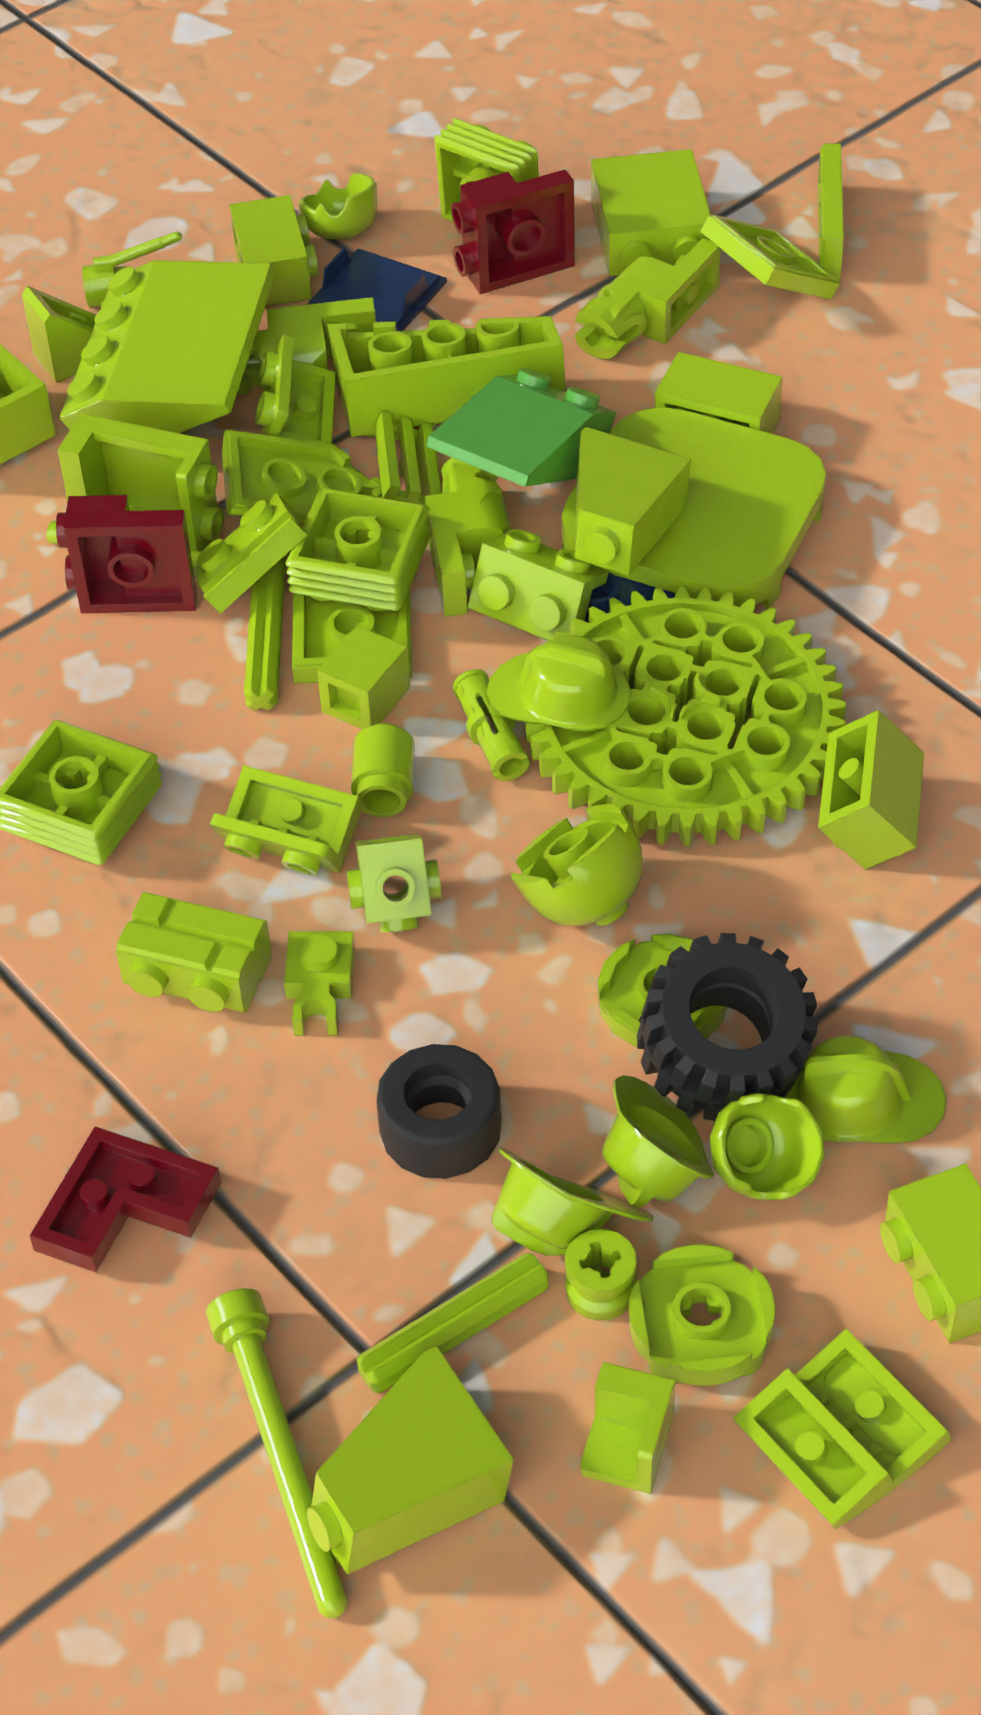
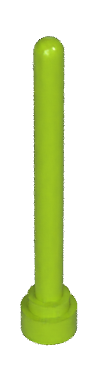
(239, 1324)

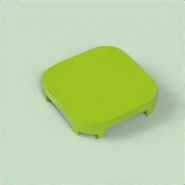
(743, 510)

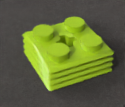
(474, 153)
(359, 550)
(78, 791)

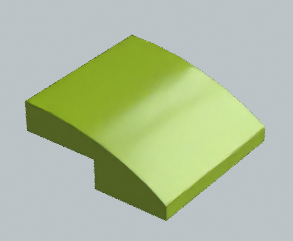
(842, 1429)

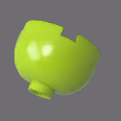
(582, 870)

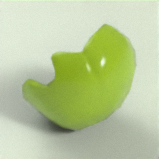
(343, 211)
(767, 1146)

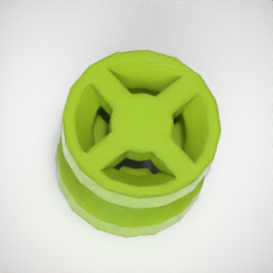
(589, 1289)

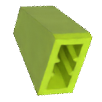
(625, 499)
(408, 1468)

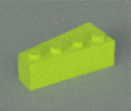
(437, 368)

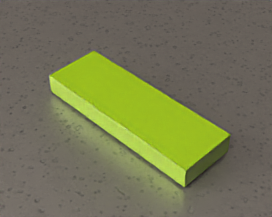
(830, 209)

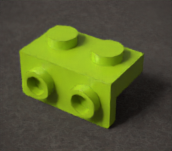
(296, 396)
(532, 584)
(290, 820)

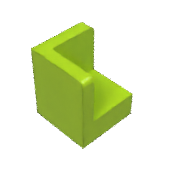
(363, 678)
(628, 1427)

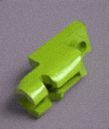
(648, 300)
(310, 333)
(460, 521)

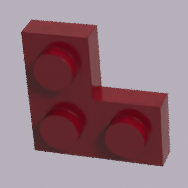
(116, 1181)

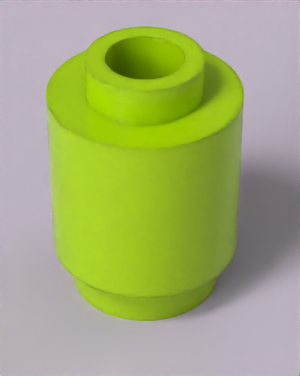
(383, 769)

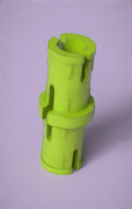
(501, 749)

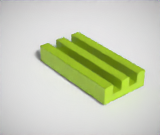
(417, 464)

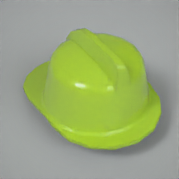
(561, 685)
(869, 1092)
(652, 1145)
(551, 1211)

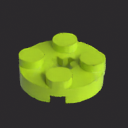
(692, 1352)

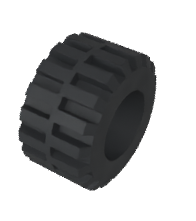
(734, 978)

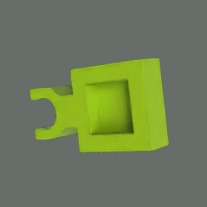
(318, 973)

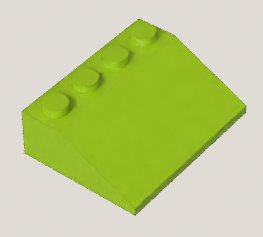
(170, 343)

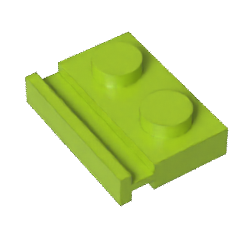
(261, 540)

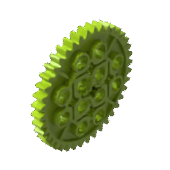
(694, 683)

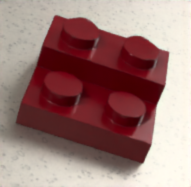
(514, 229)
(125, 556)

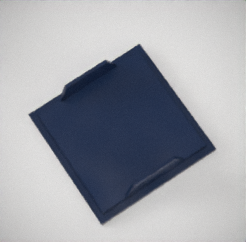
(396, 288)

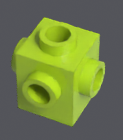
(390, 857)

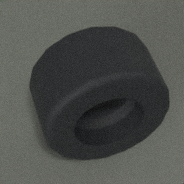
(439, 1076)

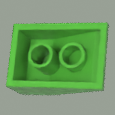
(522, 428)

